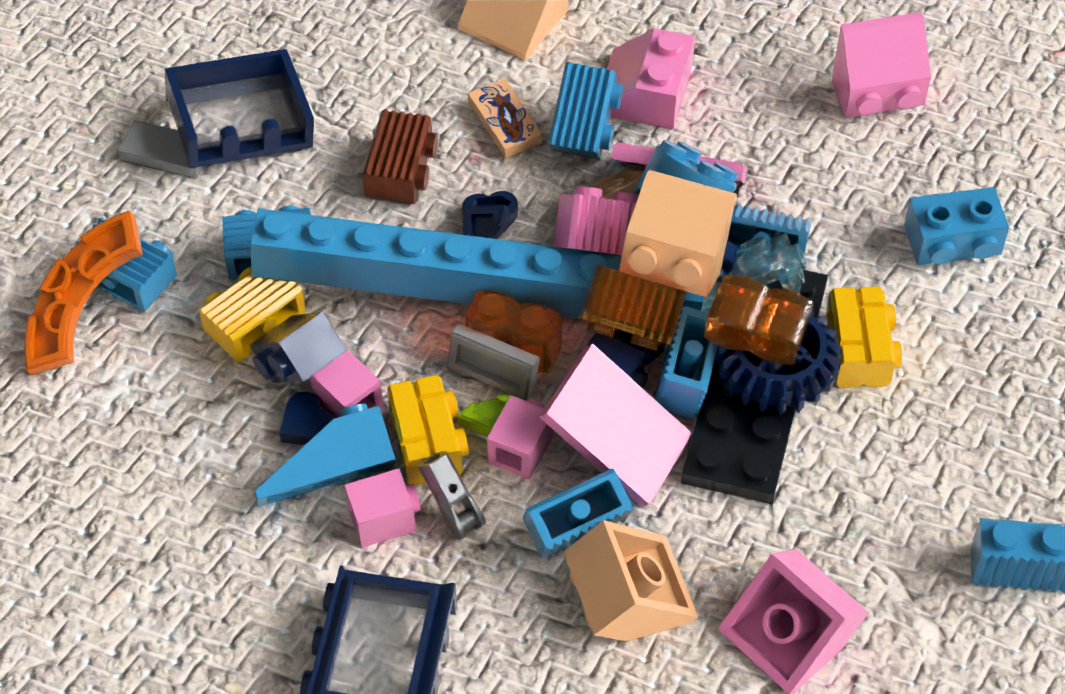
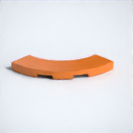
(69, 285)

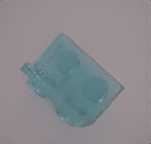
(771, 261)

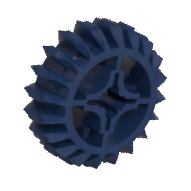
(781, 383)

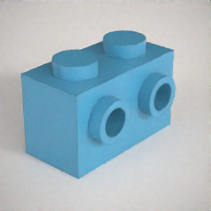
(956, 226)

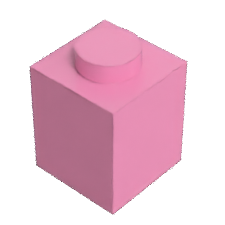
(345, 384)
(519, 437)
(382, 507)

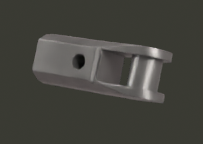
(449, 489)

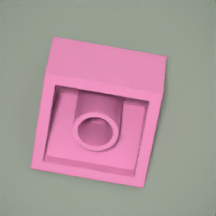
(882, 65)
(653, 76)
(792, 619)

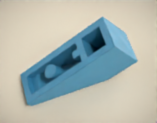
(338, 453)

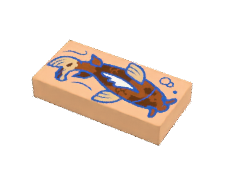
(505, 118)

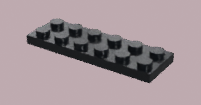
(736, 445)

